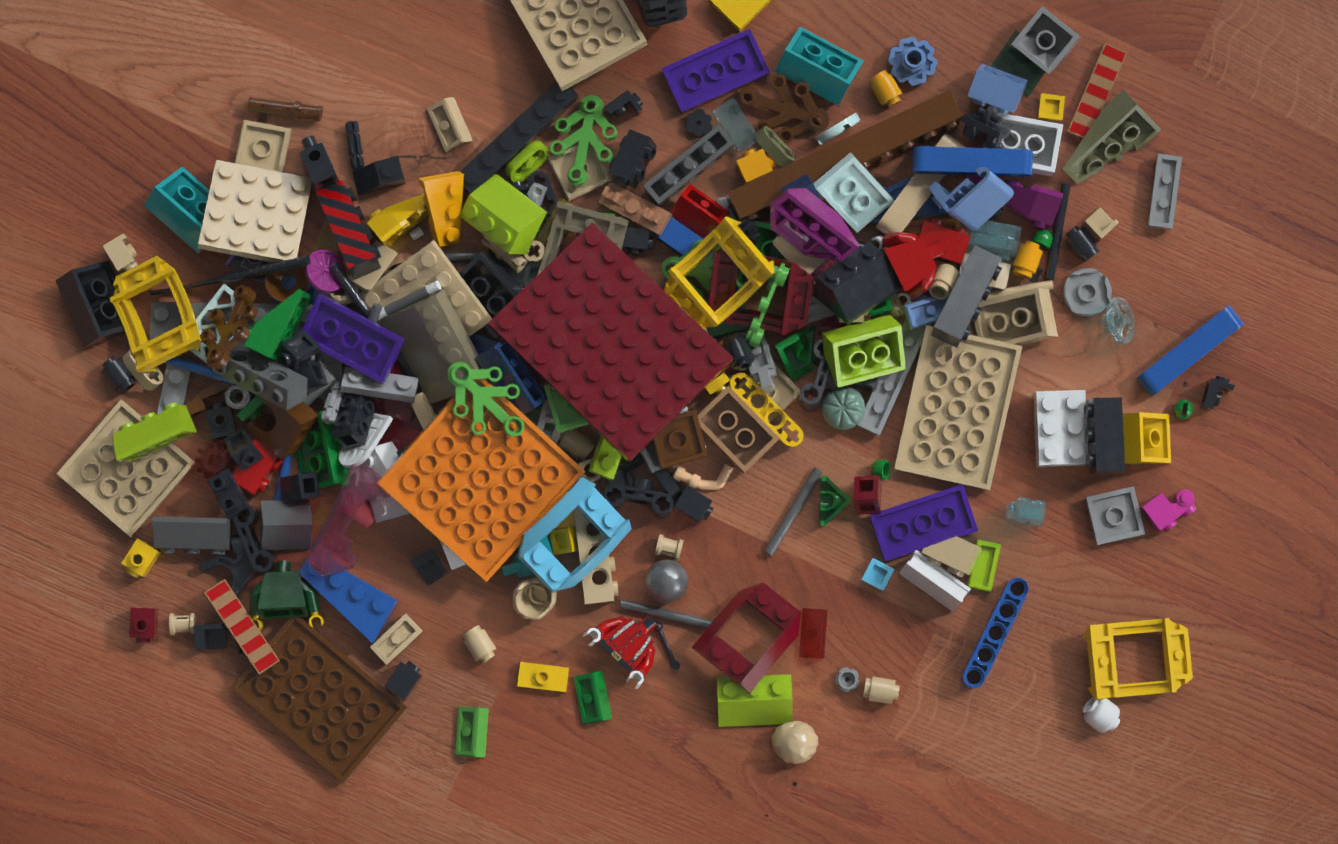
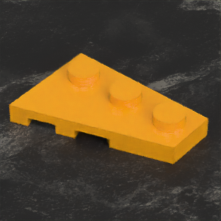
(444, 203)

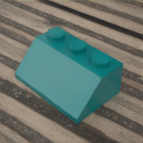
(819, 64)
(180, 205)

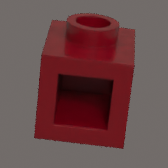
(143, 624)

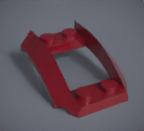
(796, 298)
(731, 661)

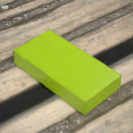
(985, 566)

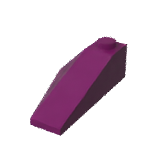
(1031, 204)

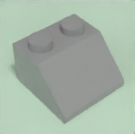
(1046, 40)

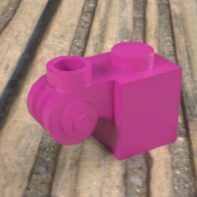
(1163, 513)

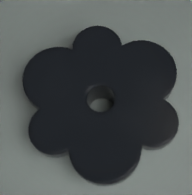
(698, 116)

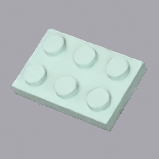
(853, 192)

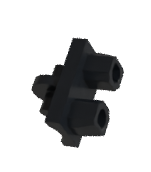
(987, 122)
(228, 493)

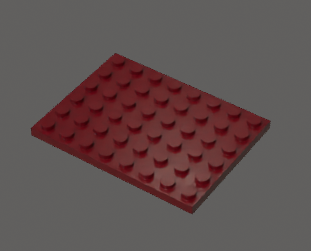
(610, 342)

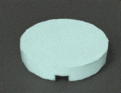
(837, 129)

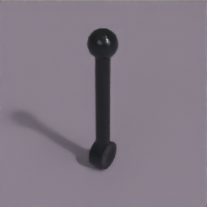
(674, 663)

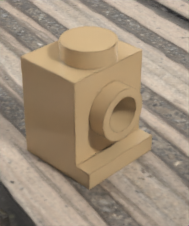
(121, 254)

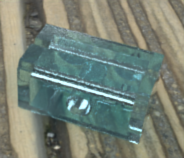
(997, 239)
(1026, 512)

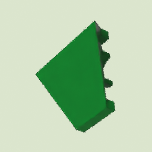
(797, 353)
(831, 501)

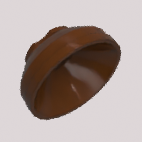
(274, 283)

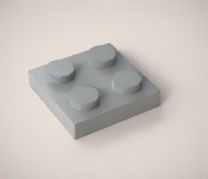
(1115, 515)

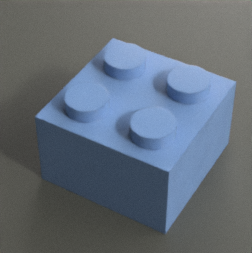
(997, 89)

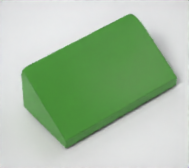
(471, 731)

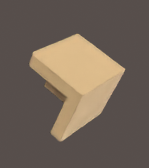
(1099, 224)

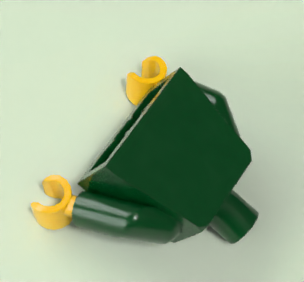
(283, 596)

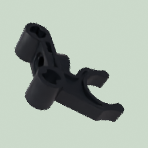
(824, 381)
(636, 489)
(248, 553)

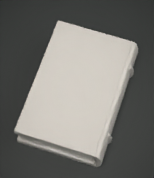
(934, 581)

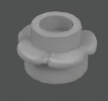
(847, 686)

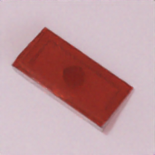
(813, 633)

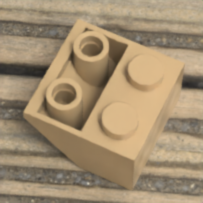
(955, 553)

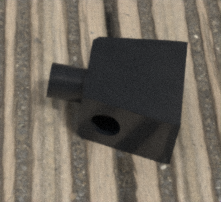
(318, 163)

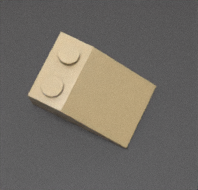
(1018, 318)

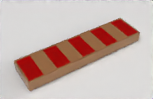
(1097, 90)
(241, 627)

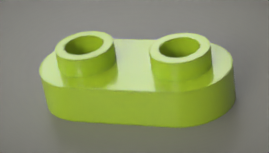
(527, 161)

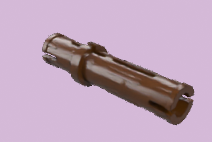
(313, 113)

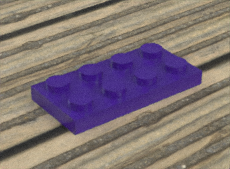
(715, 71)
(353, 338)
(923, 522)

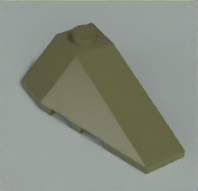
(1115, 132)

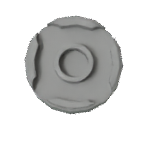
(1087, 292)

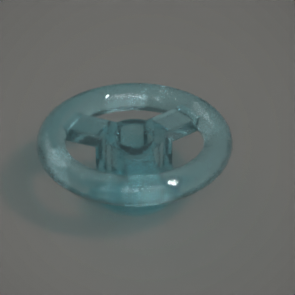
(1115, 321)

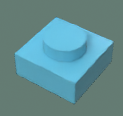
(877, 574)

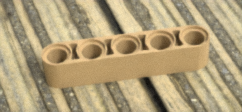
(913, 196)

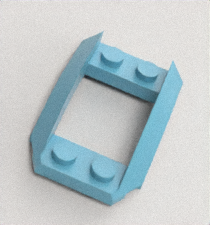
(597, 511)

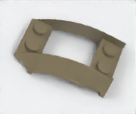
(577, 220)

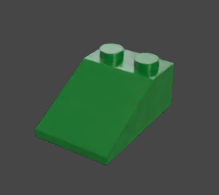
(278, 325)

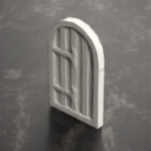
(358, 455)

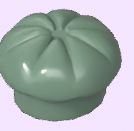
(843, 408)

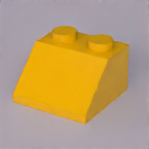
(1146, 438)

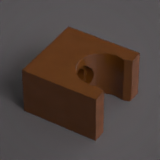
(285, 433)

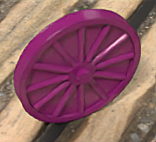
(319, 273)

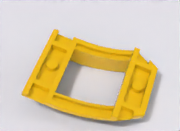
(742, 253)
(168, 345)
(1103, 662)

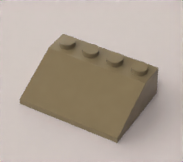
(433, 343)

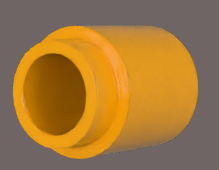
(886, 89)
(1027, 259)

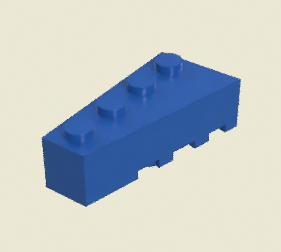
(354, 598)

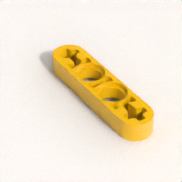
(769, 407)

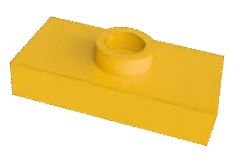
(543, 677)

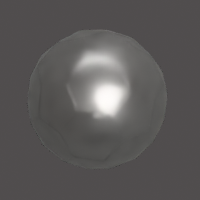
(666, 581)

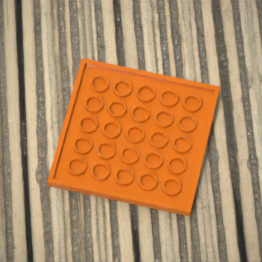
(481, 487)

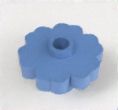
(909, 73)

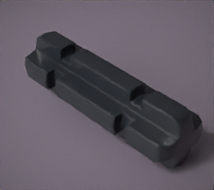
(354, 144)

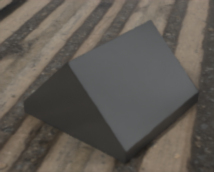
(285, 525)

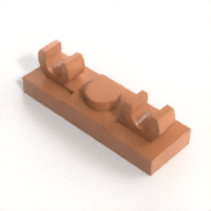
(635, 208)

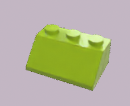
(504, 215)
(864, 350)
(153, 432)
(766, 705)

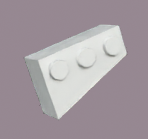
(380, 461)

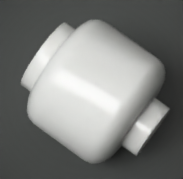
(1101, 714)

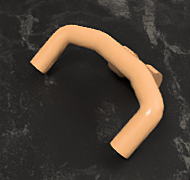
(694, 480)

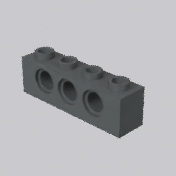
(688, 166)
(264, 377)

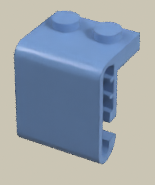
(971, 202)

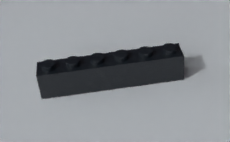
(518, 135)

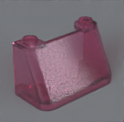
(330, 546)

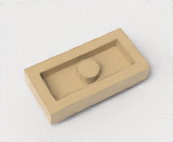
(396, 639)

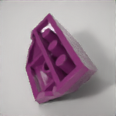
(811, 225)

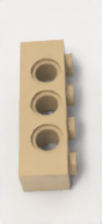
(594, 593)

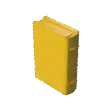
(739, 12)

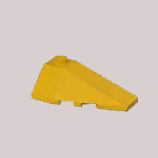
(397, 219)

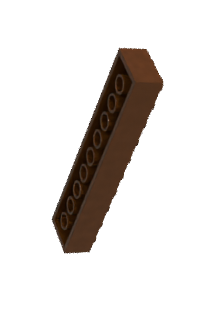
(867, 146)

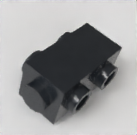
(632, 159)
(353, 421)

